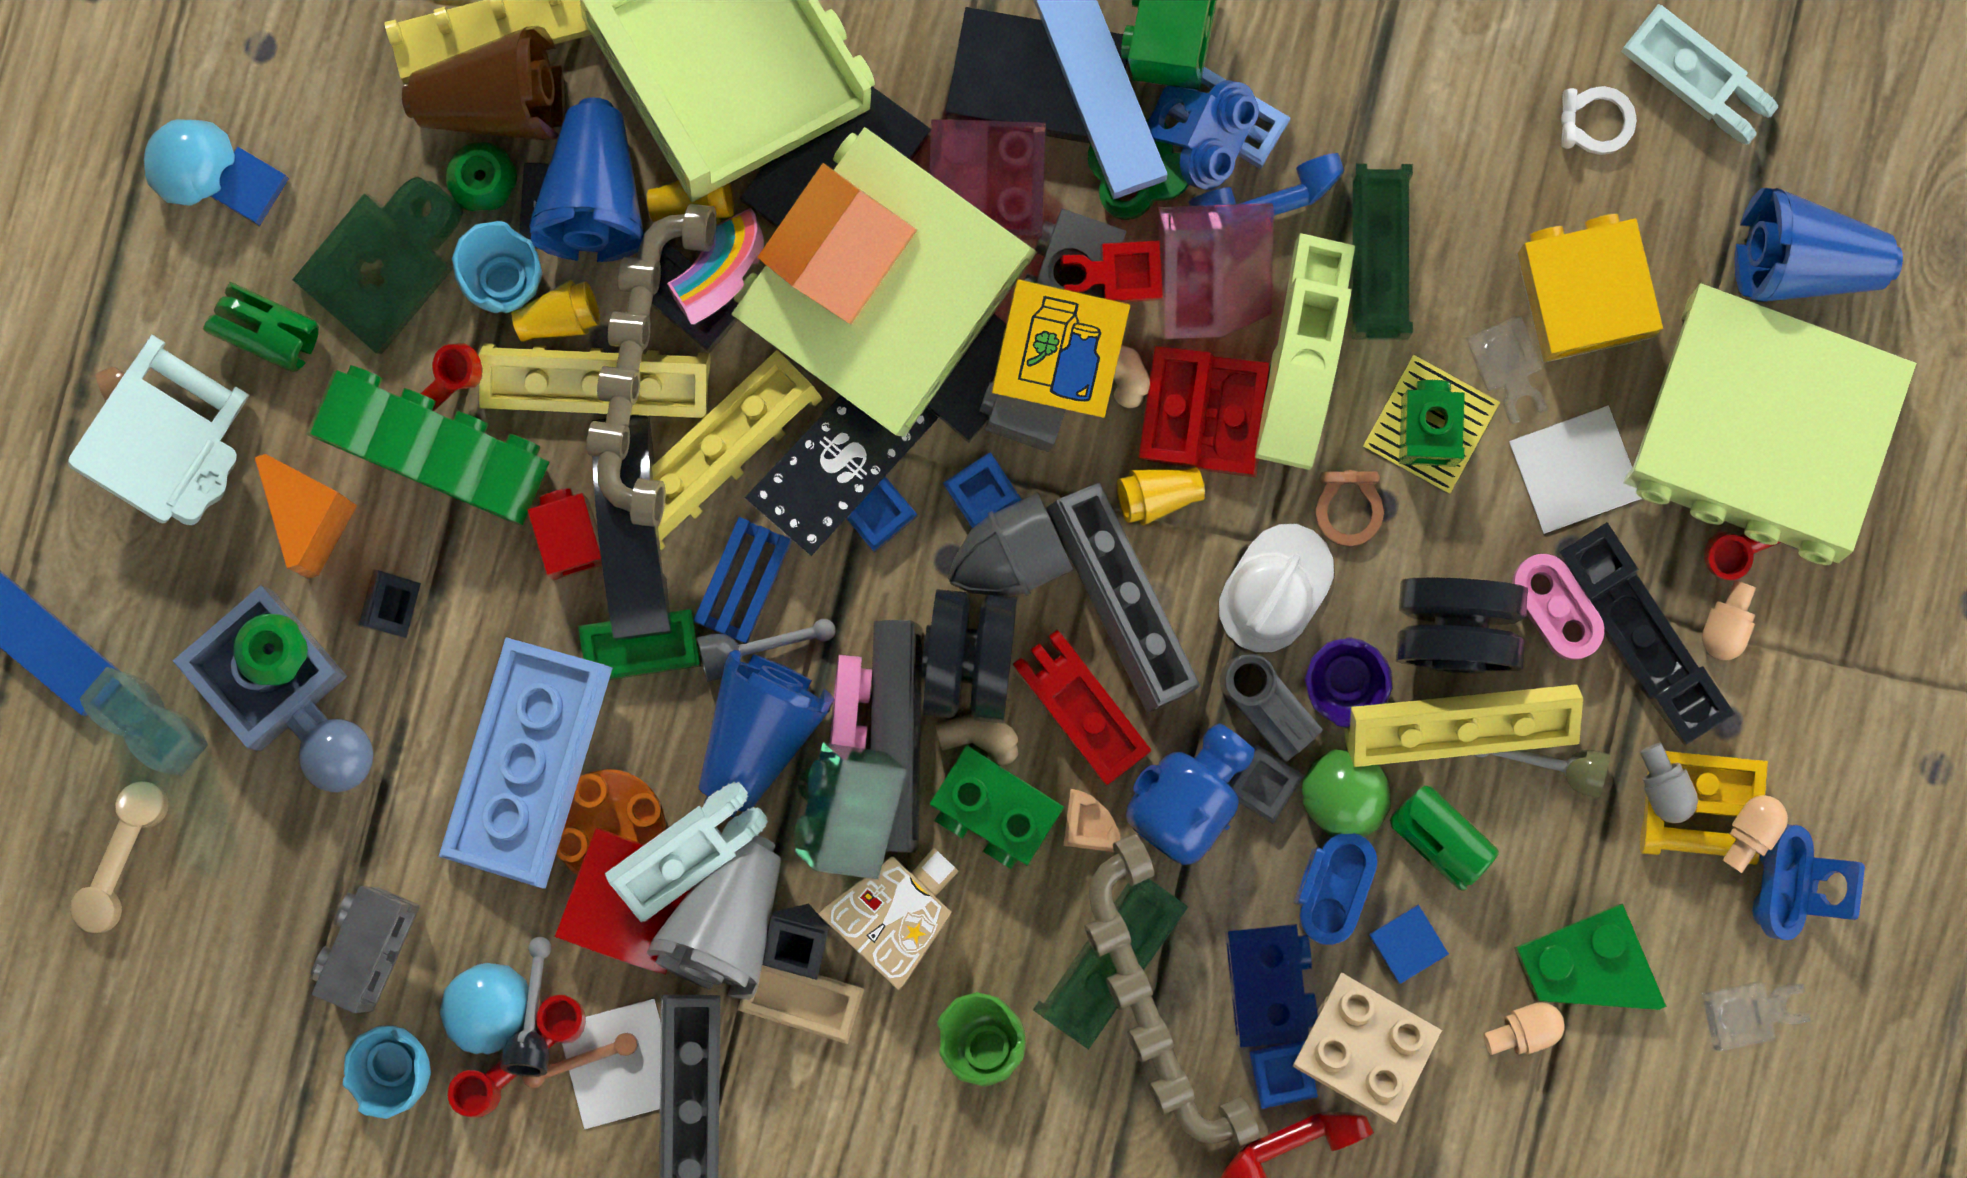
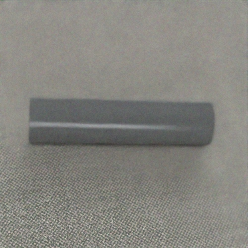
(1123, 597)
(898, 718)
(689, 1086)

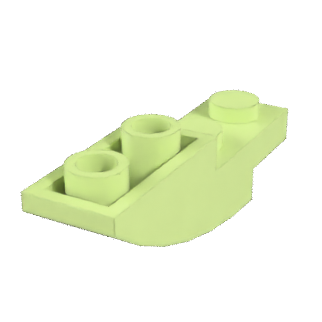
(1306, 352)

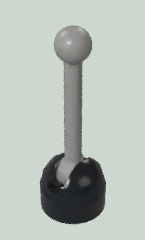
(526, 1050)

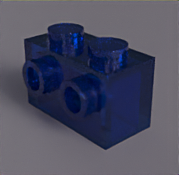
(1269, 985)

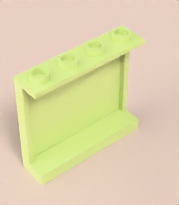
(730, 78)
(919, 313)
(1771, 425)

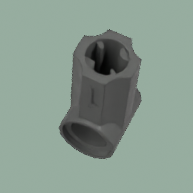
(1273, 709)

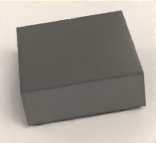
(1266, 784)

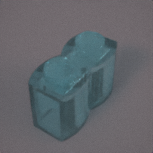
(136, 711)

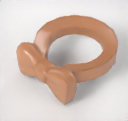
(1365, 482)

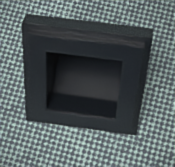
(389, 604)
(796, 941)

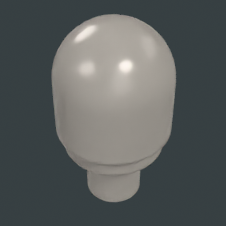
(1668, 786)

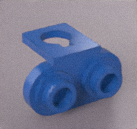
(1212, 131)
(1792, 886)
(1335, 887)

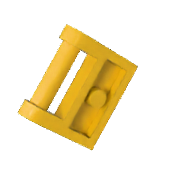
(1721, 789)

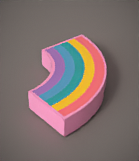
(719, 273)

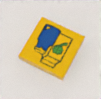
(1060, 348)

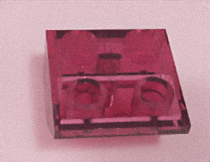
(994, 169)
(1214, 268)

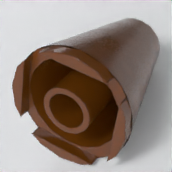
(492, 89)

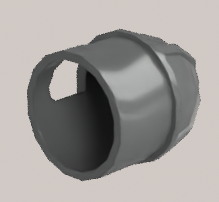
(1010, 552)

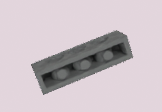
(1070, 235)

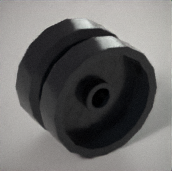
(1461, 619)
(967, 655)

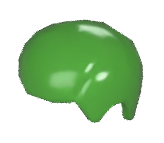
(1345, 796)
(981, 1039)

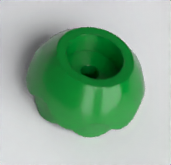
(493, 189)
(288, 653)

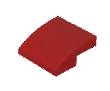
(1204, 411)
(600, 917)

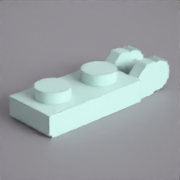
(1697, 72)
(685, 852)

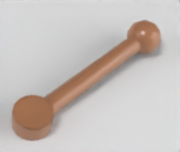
(624, 1044)

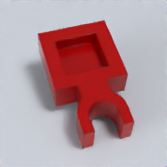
(1125, 271)

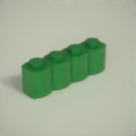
(427, 446)

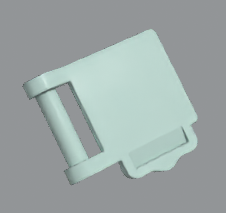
(155, 447)

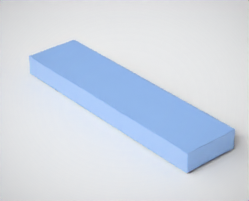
(1102, 94)

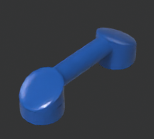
(1316, 179)

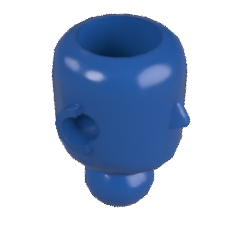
(1187, 799)

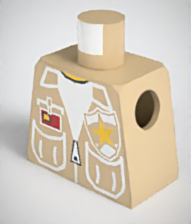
(894, 916)

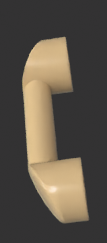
(137, 806)

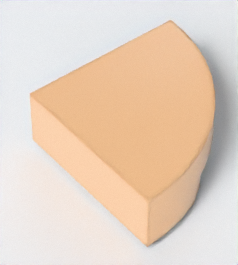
(1089, 824)

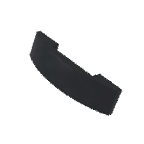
(631, 551)
(1644, 637)

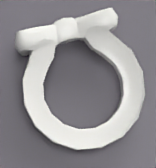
(1573, 135)

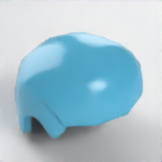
(187, 160)
(496, 267)
(484, 1007)
(386, 1071)

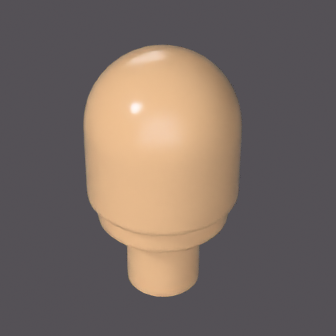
(1730, 624)
(1756, 830)
(1527, 1030)

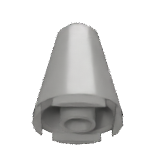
(723, 923)

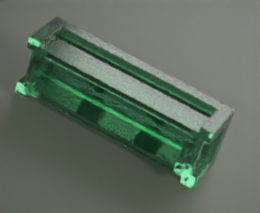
(1380, 253)
(1081, 999)

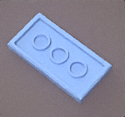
(525, 762)

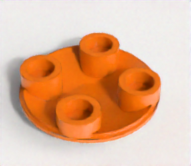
(613, 803)

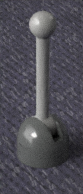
(716, 647)

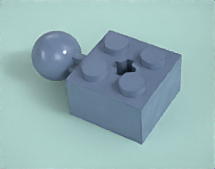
(332, 752)

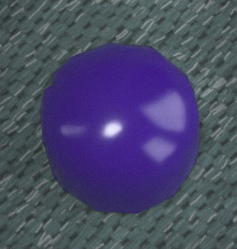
(1347, 676)

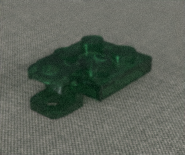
(404, 244)

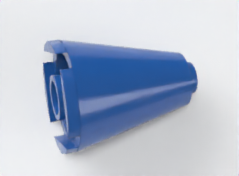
(589, 188)
(1810, 251)
(758, 725)

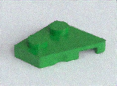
(1591, 964)

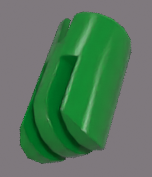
(262, 327)
(1444, 837)

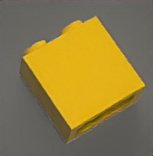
(1589, 287)

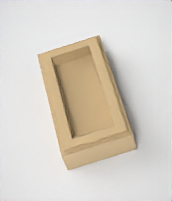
(812, 1005)

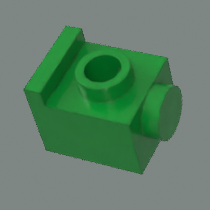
(1418, 440)

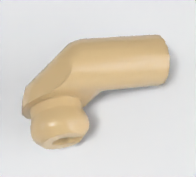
(1131, 378)
(992, 737)

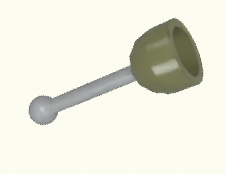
(1583, 771)

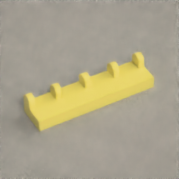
(459, 29)
(569, 380)
(730, 437)
(1464, 725)

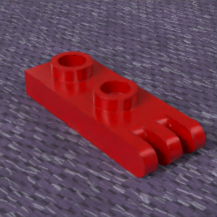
(1084, 710)

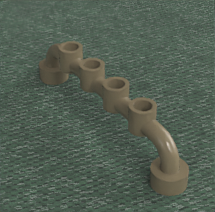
(622, 383)
(1133, 989)

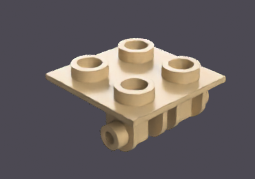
(1367, 1048)

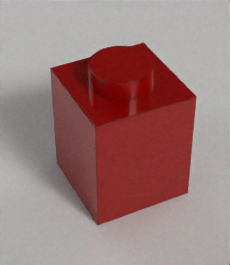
(566, 533)

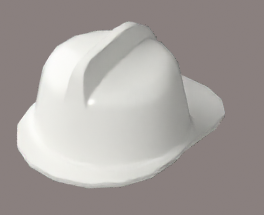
(1276, 588)

